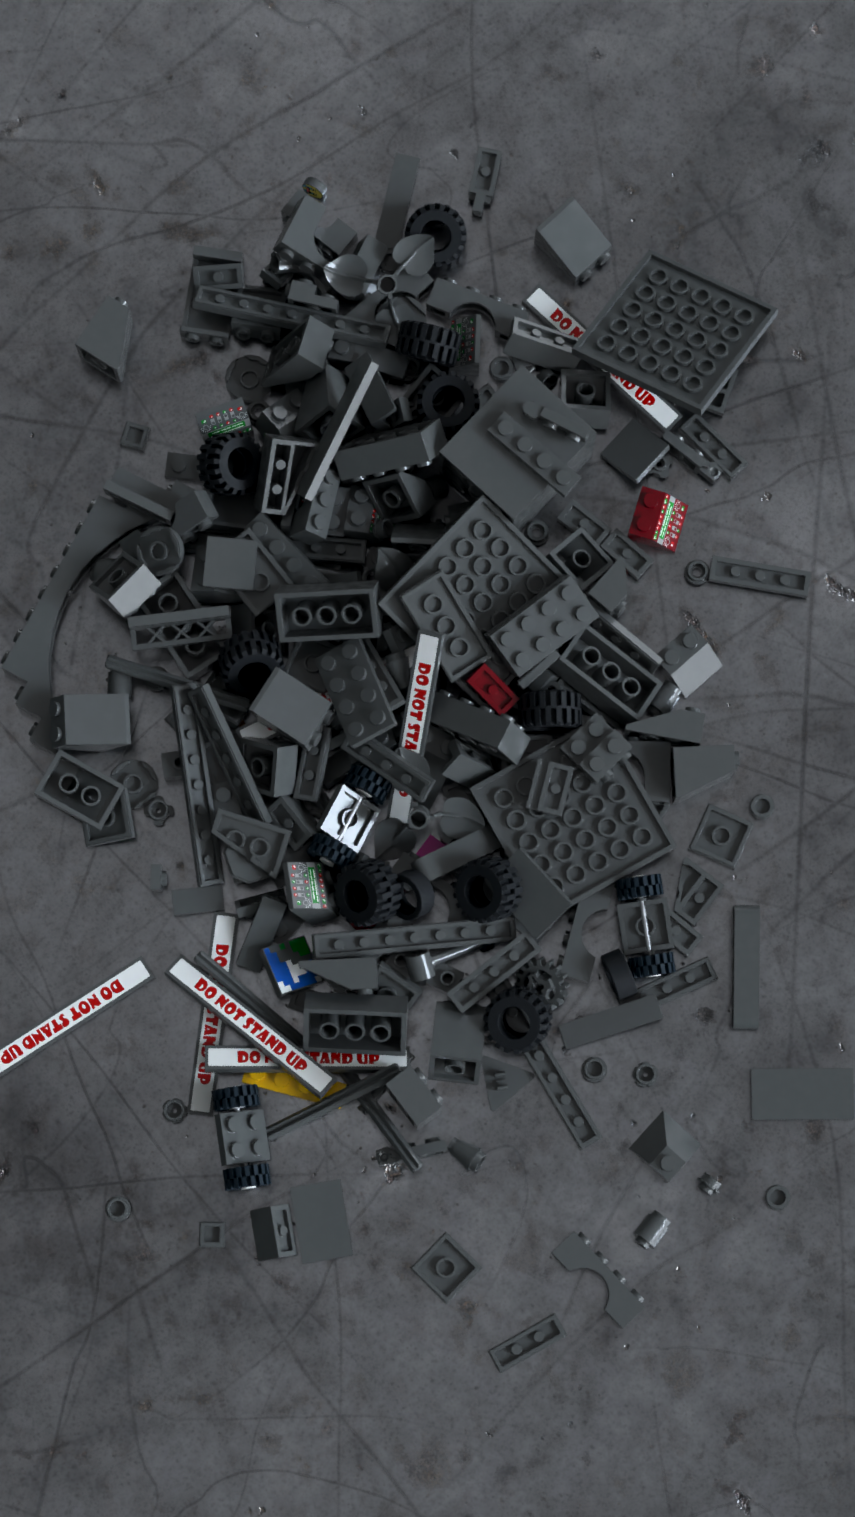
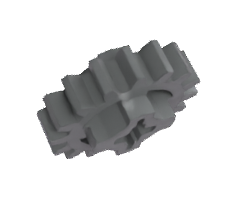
(544, 973)

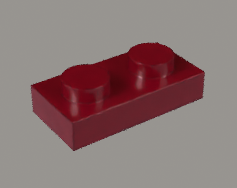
(492, 689)

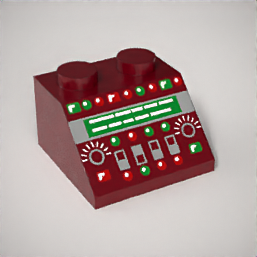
(657, 520)

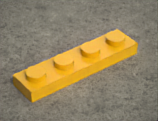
(287, 1085)

